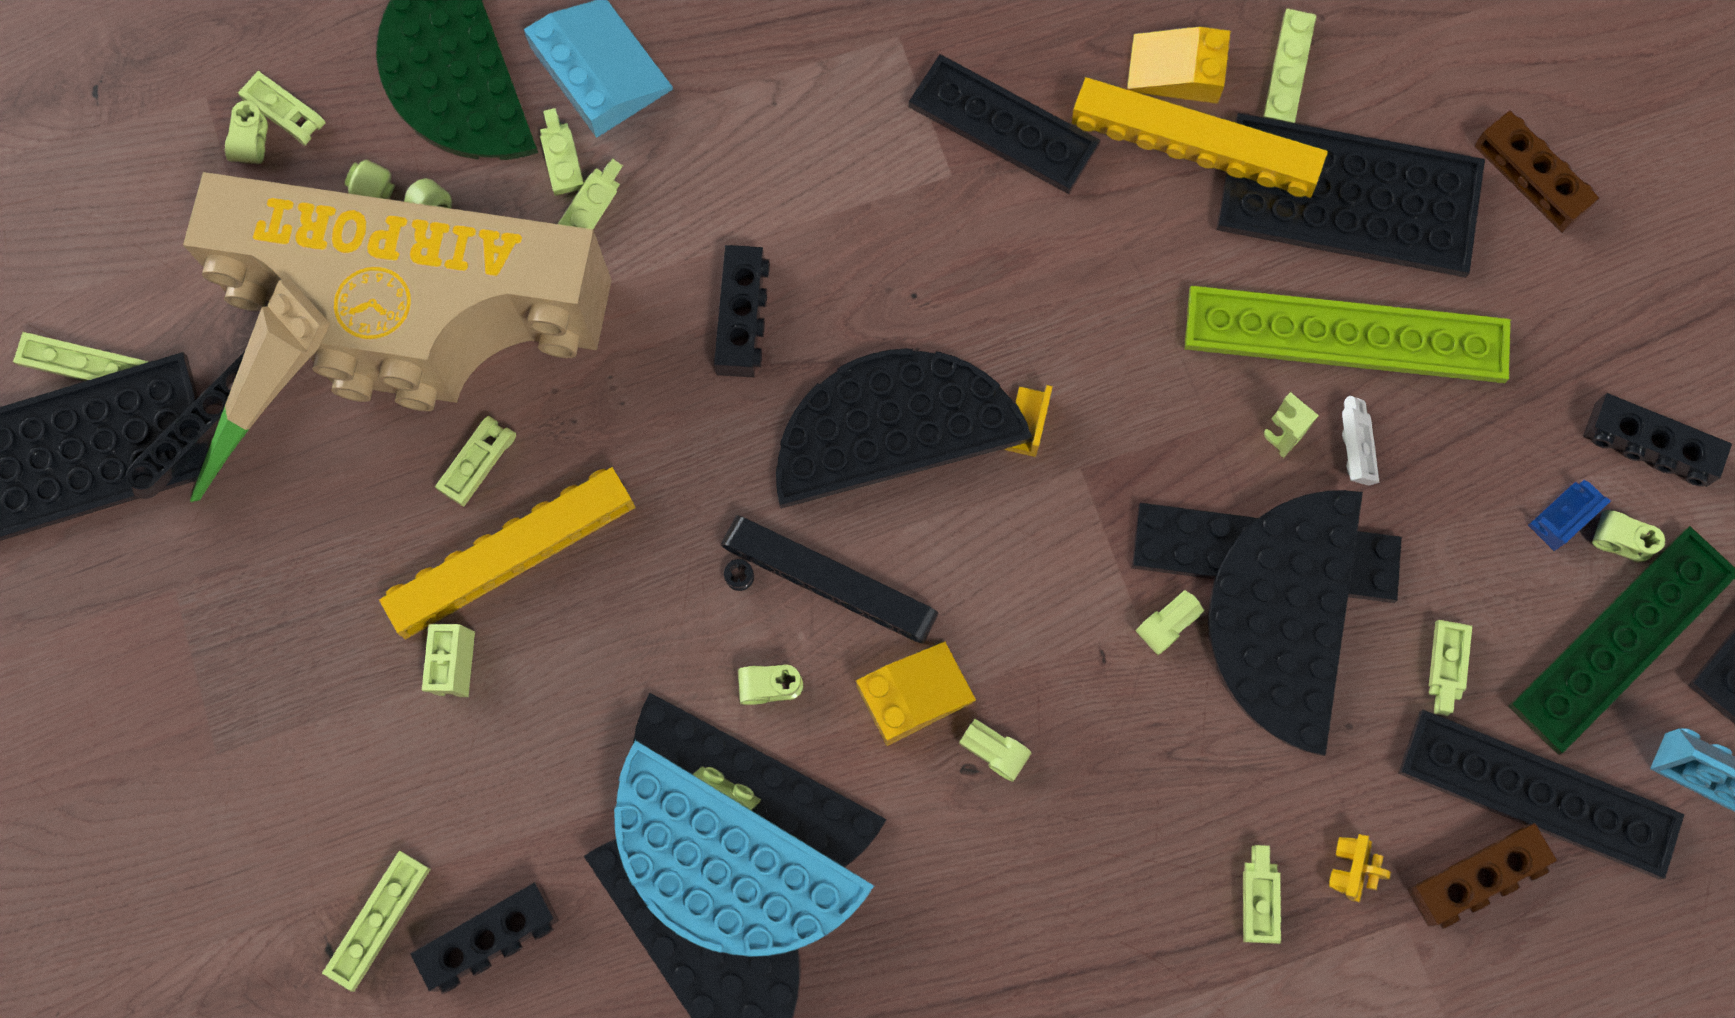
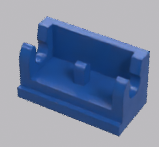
(1568, 514)

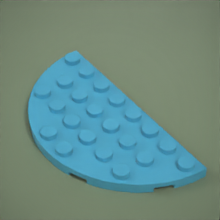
(721, 868)

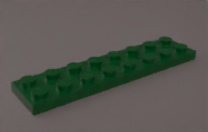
(1623, 640)

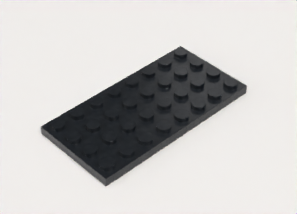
(1369, 201)
(74, 444)

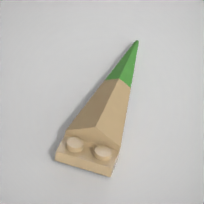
(279, 346)

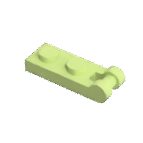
(281, 107)
(475, 461)

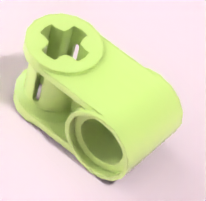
(246, 134)
(1627, 536)
(762, 684)

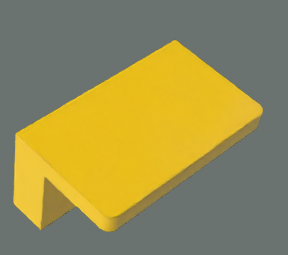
(1034, 409)

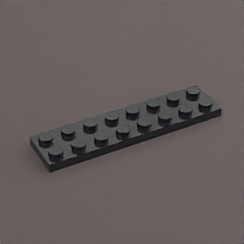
(1198, 540)
(1542, 793)

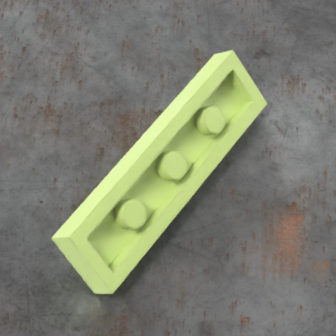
(1289, 66)
(69, 358)
(376, 921)

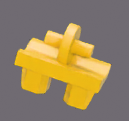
(1352, 882)

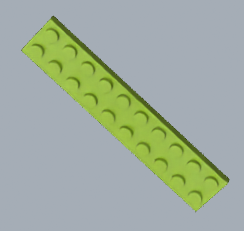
(1348, 334)

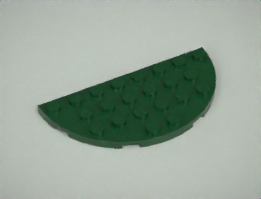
(451, 78)

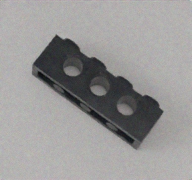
(738, 264)
(1706, 451)
(433, 958)

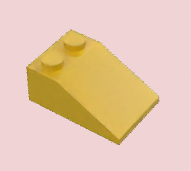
(1180, 63)
(914, 692)

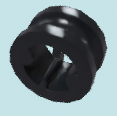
(749, 573)

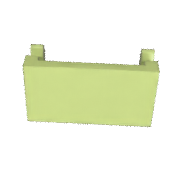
(1294, 419)
(448, 660)

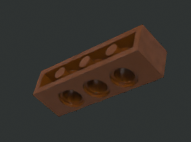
(1537, 187)
(1524, 843)

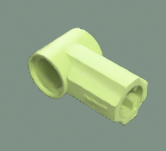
(1164, 626)
(1003, 754)

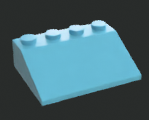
(597, 63)
(1697, 766)

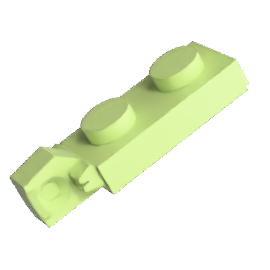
(560, 155)
(593, 198)
(1449, 664)
(1261, 898)

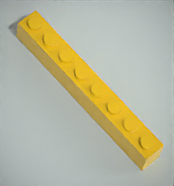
(1198, 137)
(506, 553)

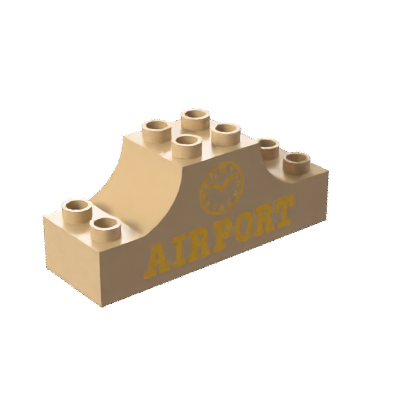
(405, 285)

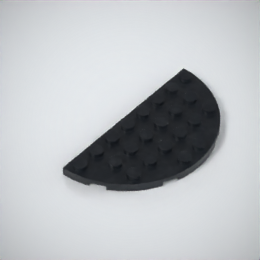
(892, 419)
(1283, 614)
(787, 797)
(702, 979)

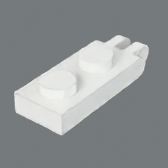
(1359, 442)

